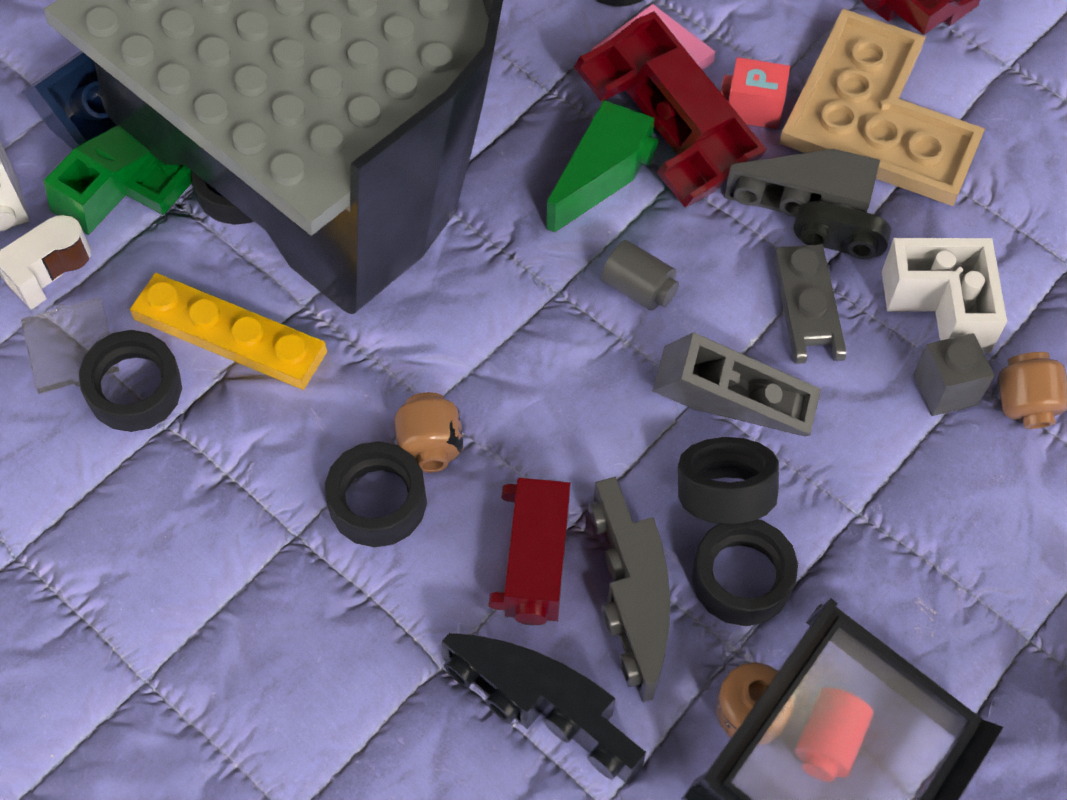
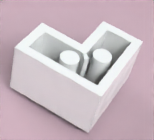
(950, 278)

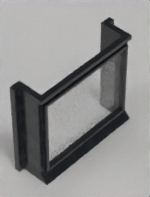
(849, 726)

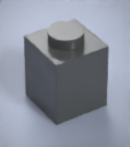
(953, 374)

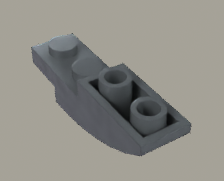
(640, 591)

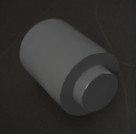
(640, 276)

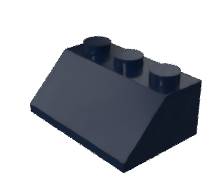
(71, 101)

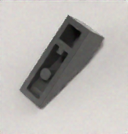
(734, 386)

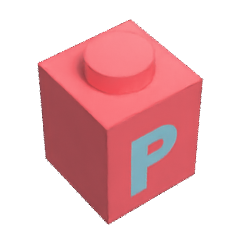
(757, 91)

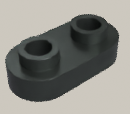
(842, 229)

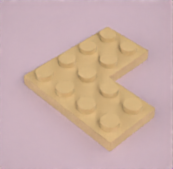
(858, 109)

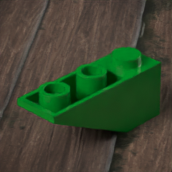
(93, 176)

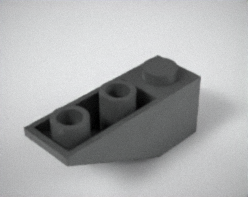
(802, 178)

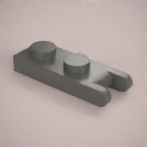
(808, 300)

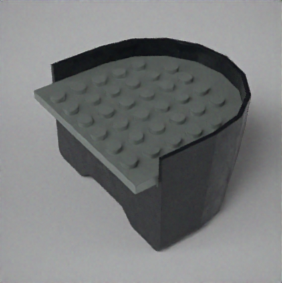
(308, 115)

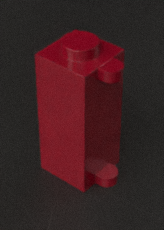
(535, 551)

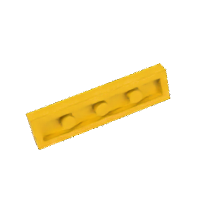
(229, 331)

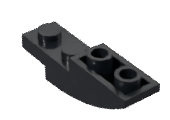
(528, 683)

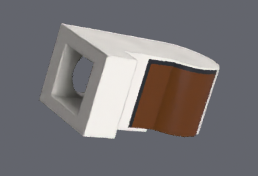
(43, 257)

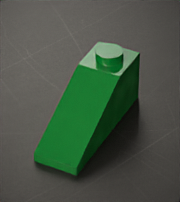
(602, 163)

